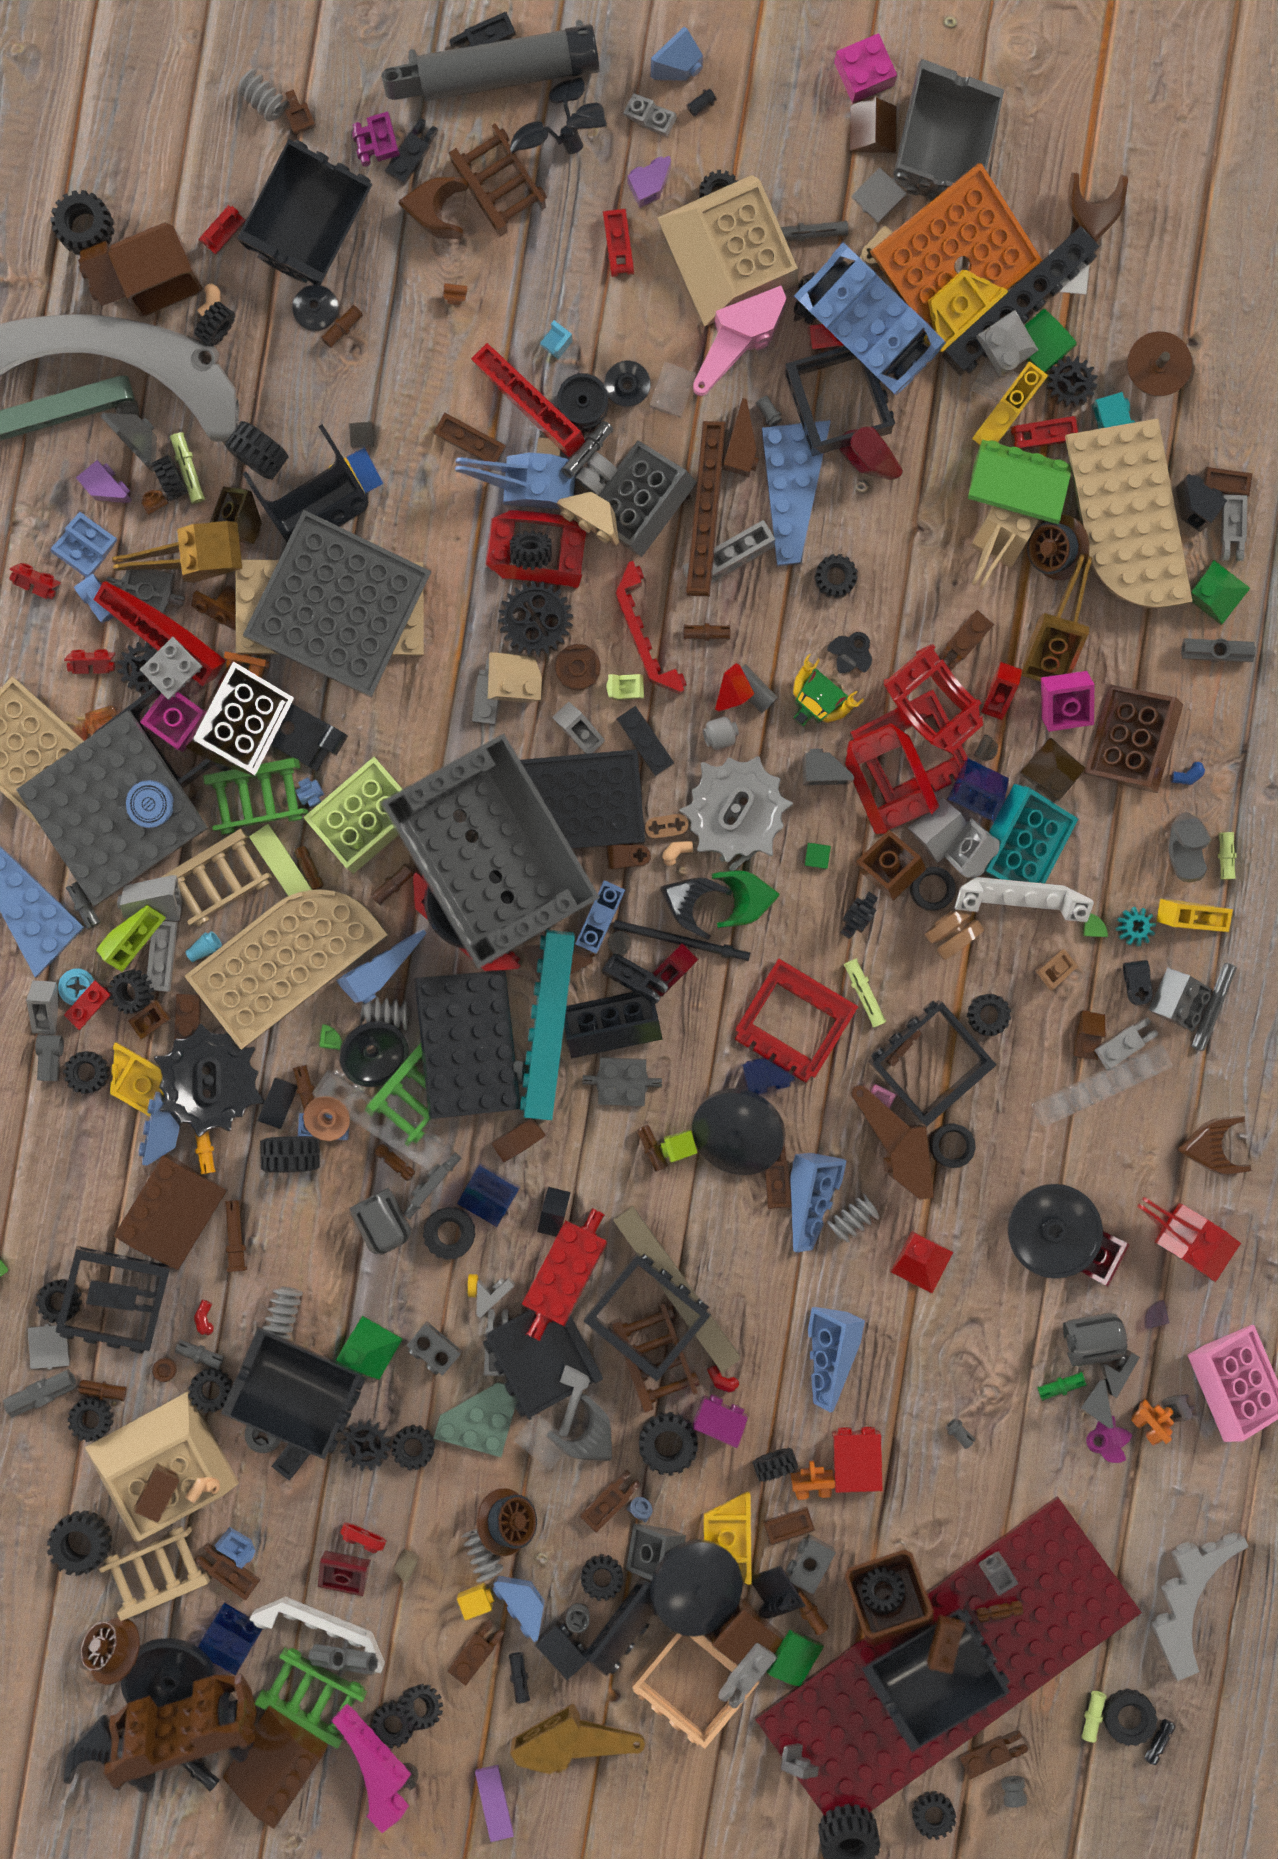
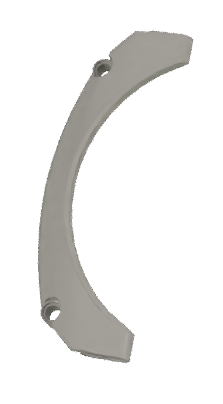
(156, 350)

